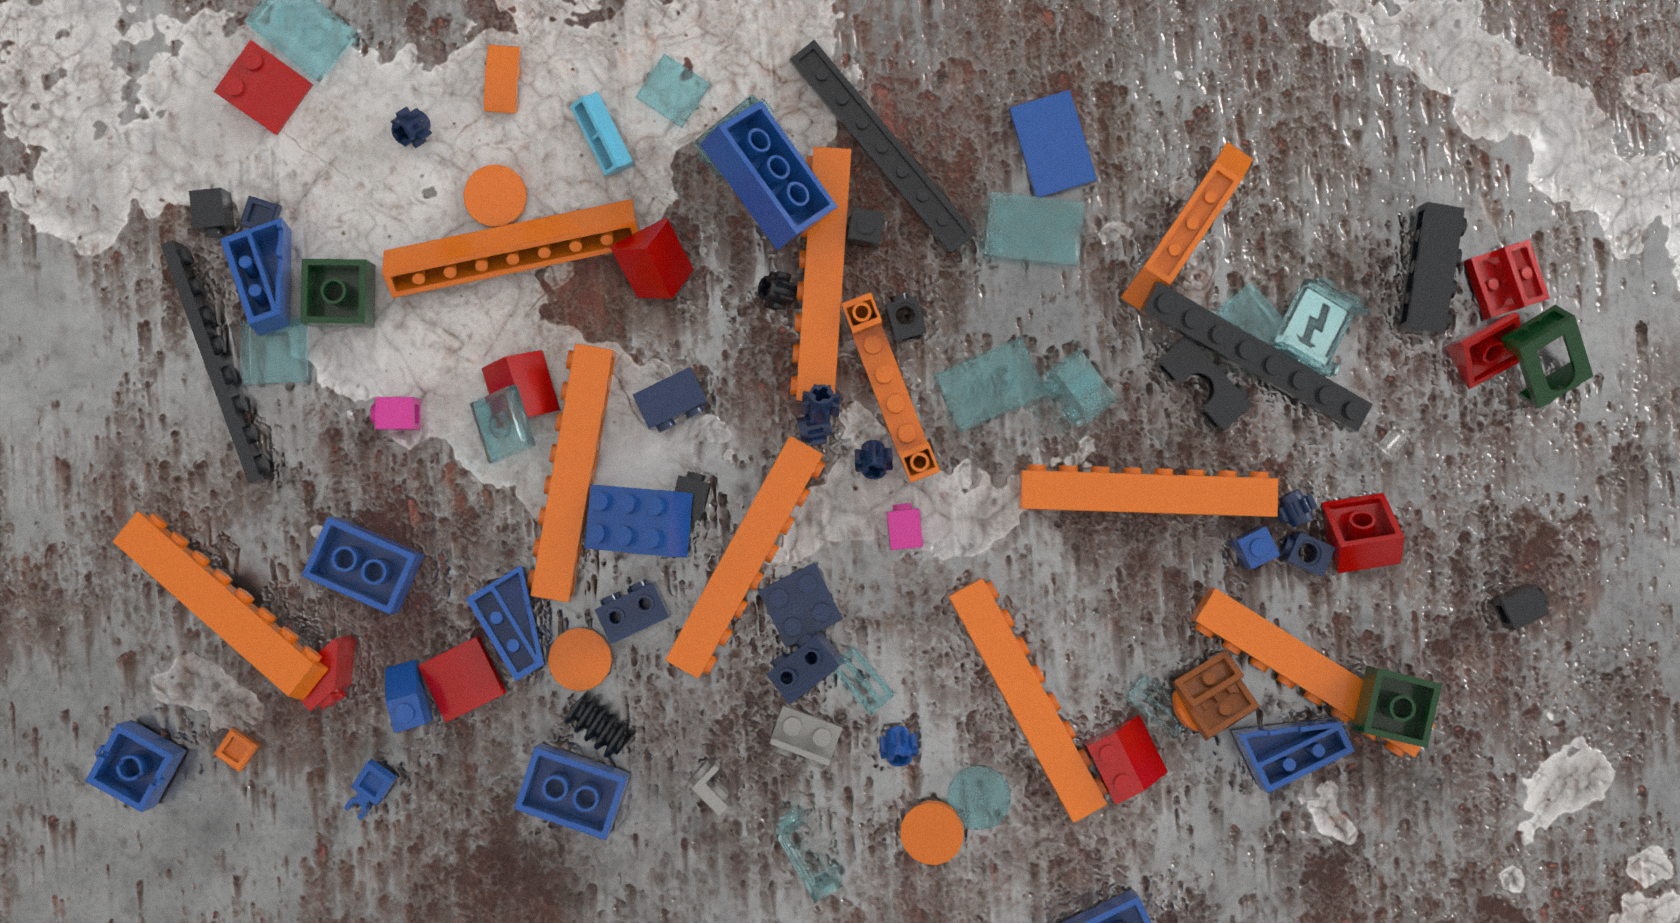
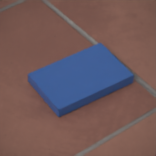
(1052, 144)

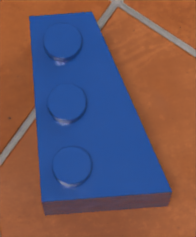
(262, 273)
(509, 622)
(1291, 750)

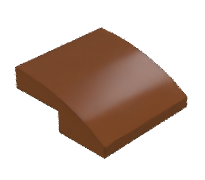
(1215, 695)

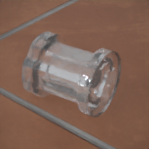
(1393, 443)

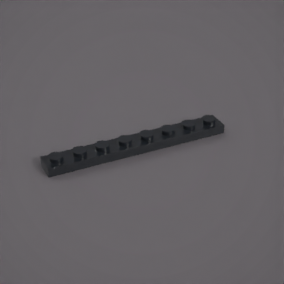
(882, 147)
(212, 351)
(1255, 356)

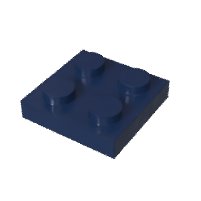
(800, 604)

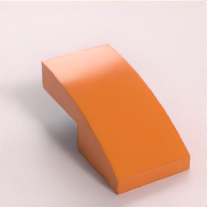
(502, 78)

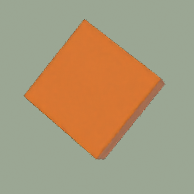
(237, 749)

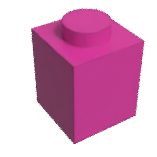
(396, 413)
(904, 527)

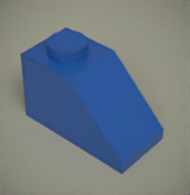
(406, 696)

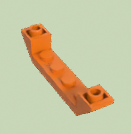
(1190, 224)
(889, 388)

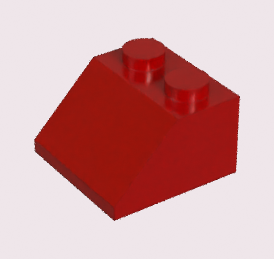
(263, 87)
(1362, 533)
(339, 659)
(1125, 759)

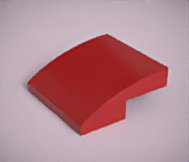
(1506, 279)
(462, 679)

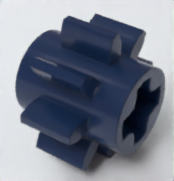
(411, 127)
(820, 403)
(813, 431)
(873, 459)
(1296, 508)

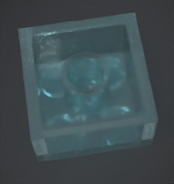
(1078, 389)

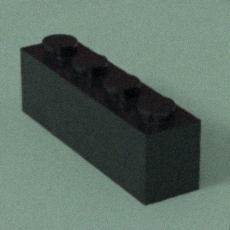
(1432, 269)

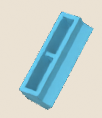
(601, 134)

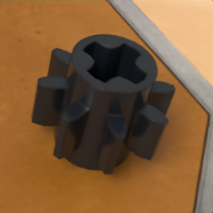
(777, 290)

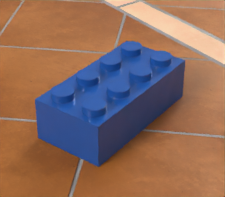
(768, 174)

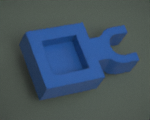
(372, 786)

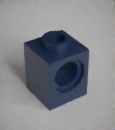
(1320, 553)

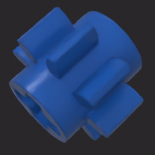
(898, 746)

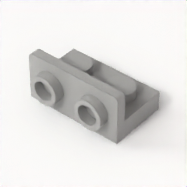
(805, 736)
(714, 792)

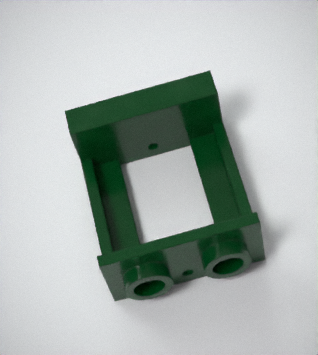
(1534, 335)

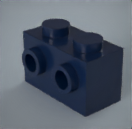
(670, 400)
(632, 611)
(805, 667)

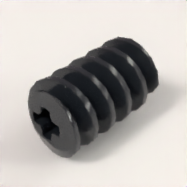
(599, 725)

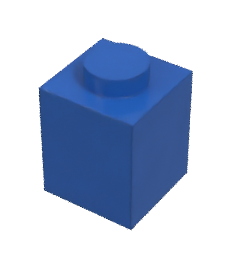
(1255, 547)

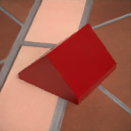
(653, 261)
(1482, 353)
(532, 379)

